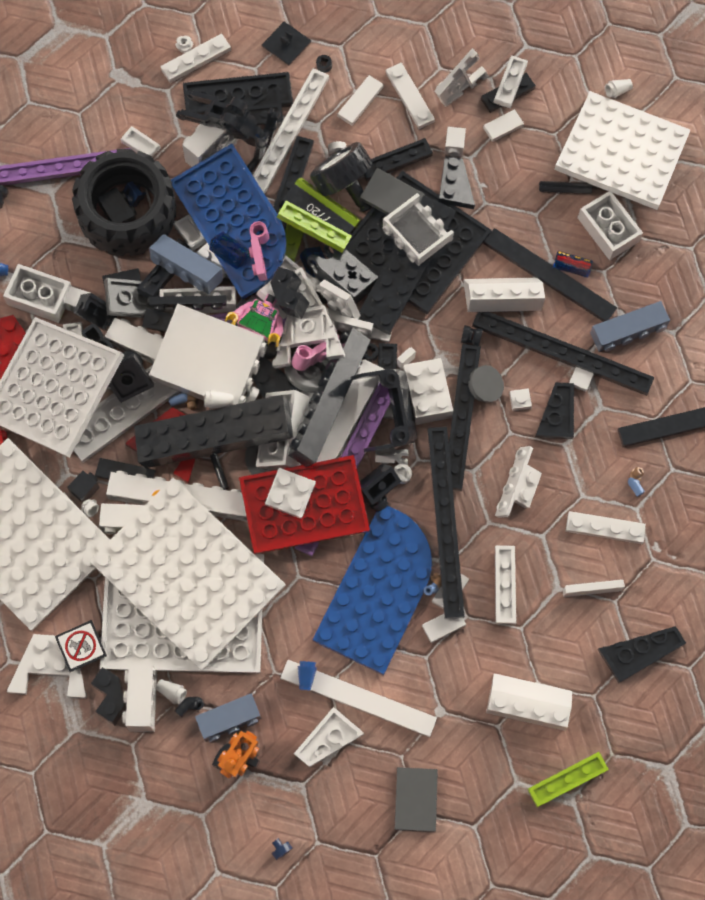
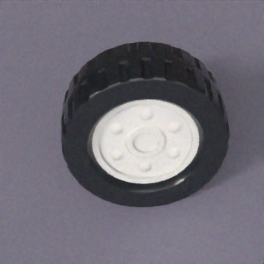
(342, 171)

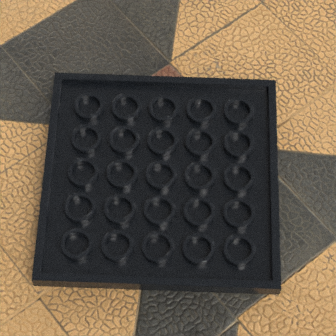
(374, 248)

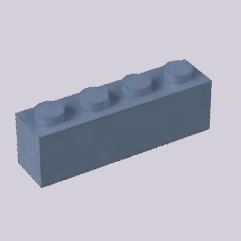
(186, 264)
(630, 326)

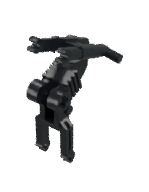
(236, 120)

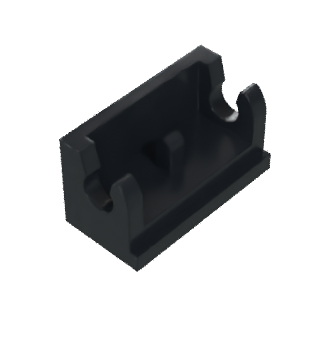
(93, 310)

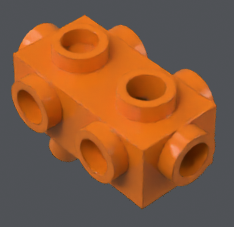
(235, 759)

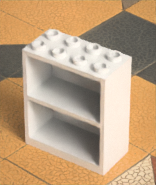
(207, 355)

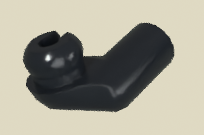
(189, 703)

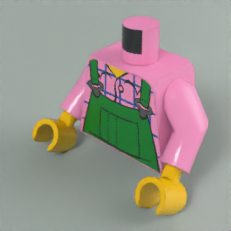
(259, 318)

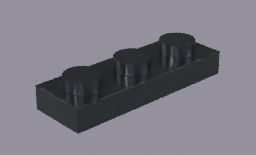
(526, 86)

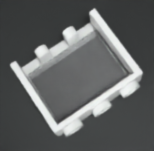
(416, 230)

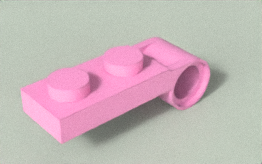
(256, 250)
(305, 356)

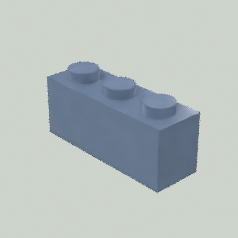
(228, 718)

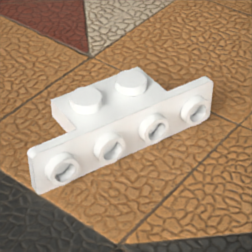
(345, 323)
(520, 484)

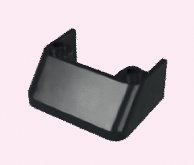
(405, 429)

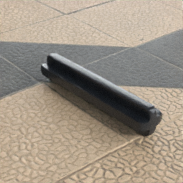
(565, 187)

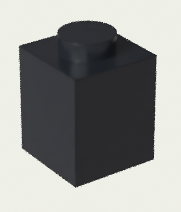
(84, 486)

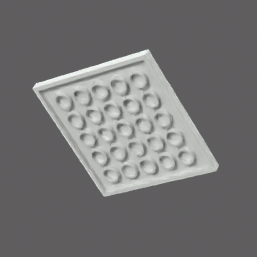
(622, 150)
(55, 385)

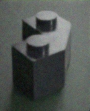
(285, 287)
(113, 704)

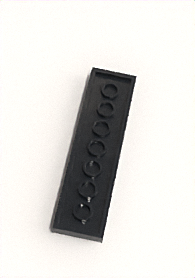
(399, 279)

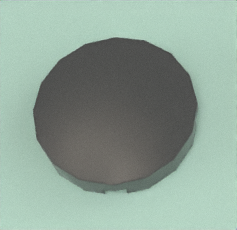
(486, 384)

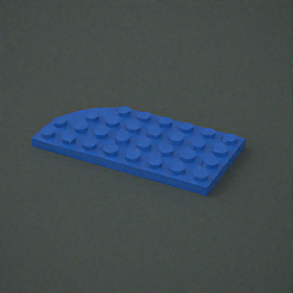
(228, 199)
(378, 592)

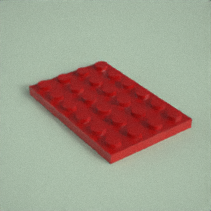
(332, 511)

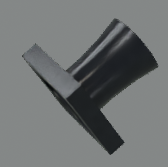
(130, 377)

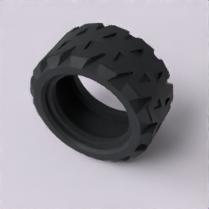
(115, 169)

